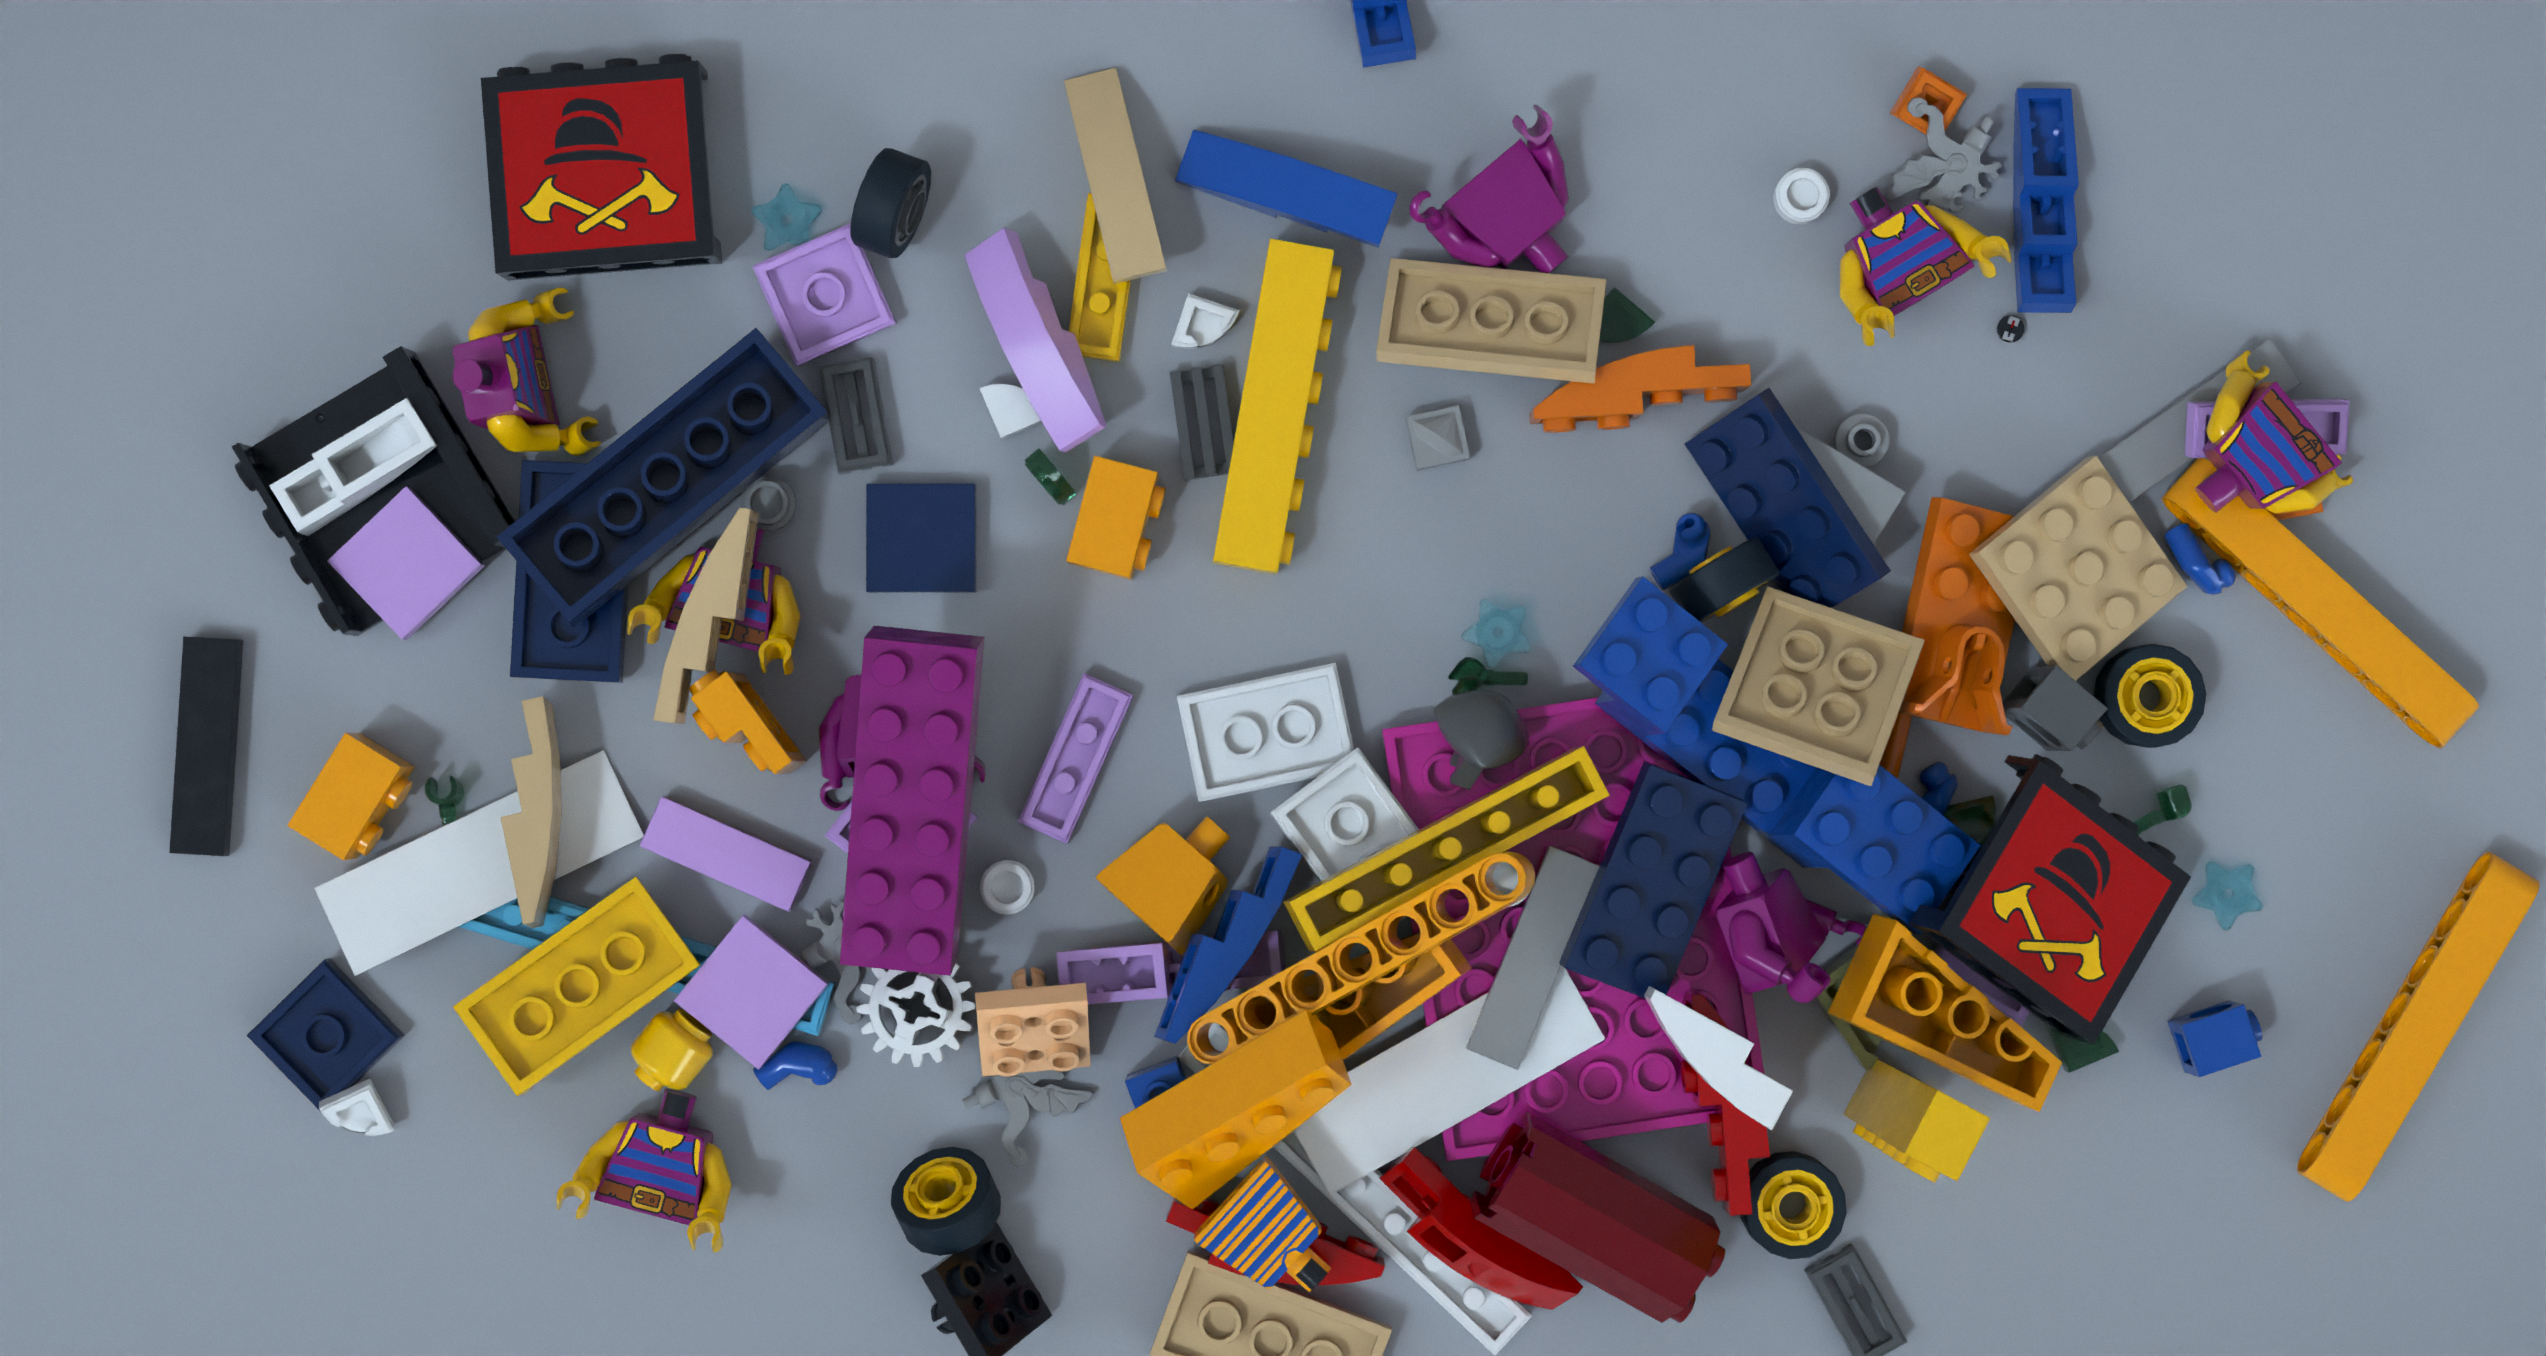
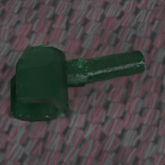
(1473, 675)
(446, 805)
(2174, 805)

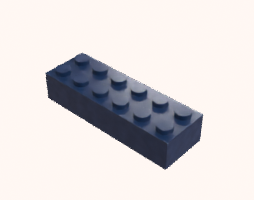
(664, 477)

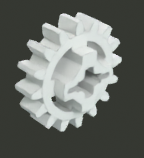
(906, 1031)

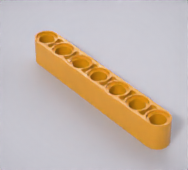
(2326, 609)
(1385, 947)
(2417, 1026)

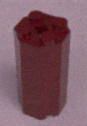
(1598, 1219)

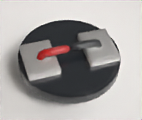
(2010, 328)

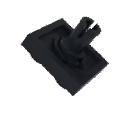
(978, 1302)

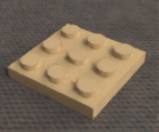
(2078, 569)
(1818, 686)

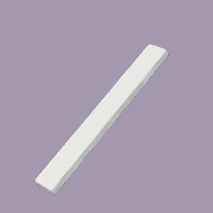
(1385, 1221)

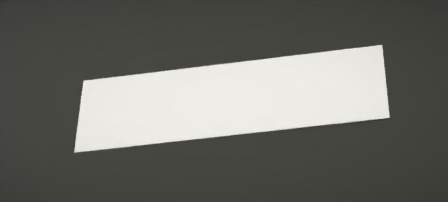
(467, 868)
(1433, 1085)

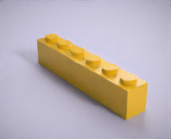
(1274, 407)
(1446, 848)
(1915, 1122)

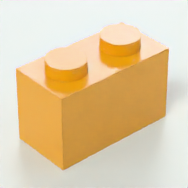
(1115, 518)
(352, 797)

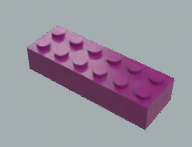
(911, 799)

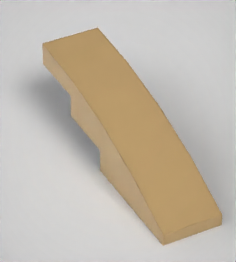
(1115, 176)
(716, 595)
(535, 831)

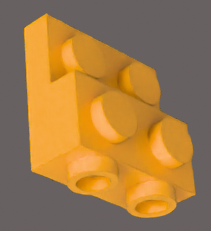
(734, 712)

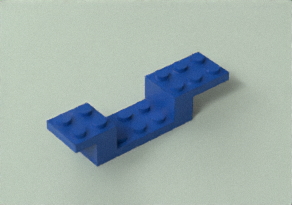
(1666, 688)

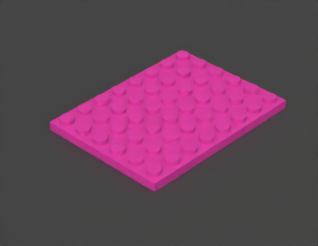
(1635, 1073)

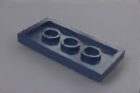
(1787, 502)
(541, 636)
(1653, 882)

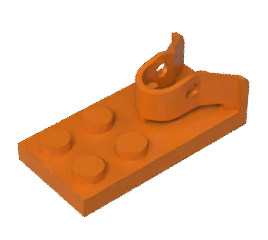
(1961, 623)

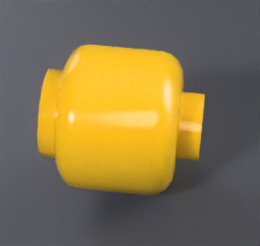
(671, 1050)

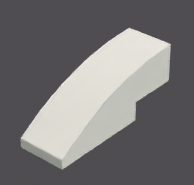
(353, 467)
(1719, 1059)

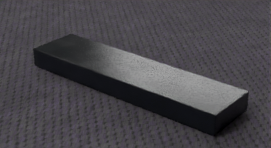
(206, 746)

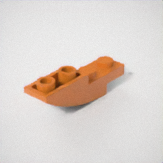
(1621, 384)

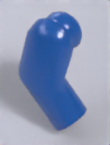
(1689, 550)
(2195, 563)
(1940, 786)
(798, 1059)

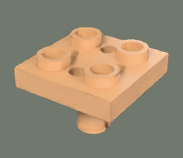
(1033, 1026)

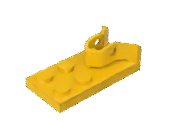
(576, 986)

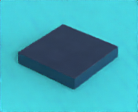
(921, 538)
(325, 1034)

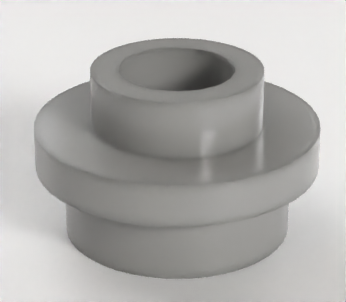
(1862, 422)

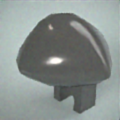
(1481, 731)

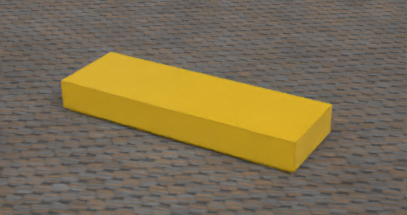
(1097, 303)

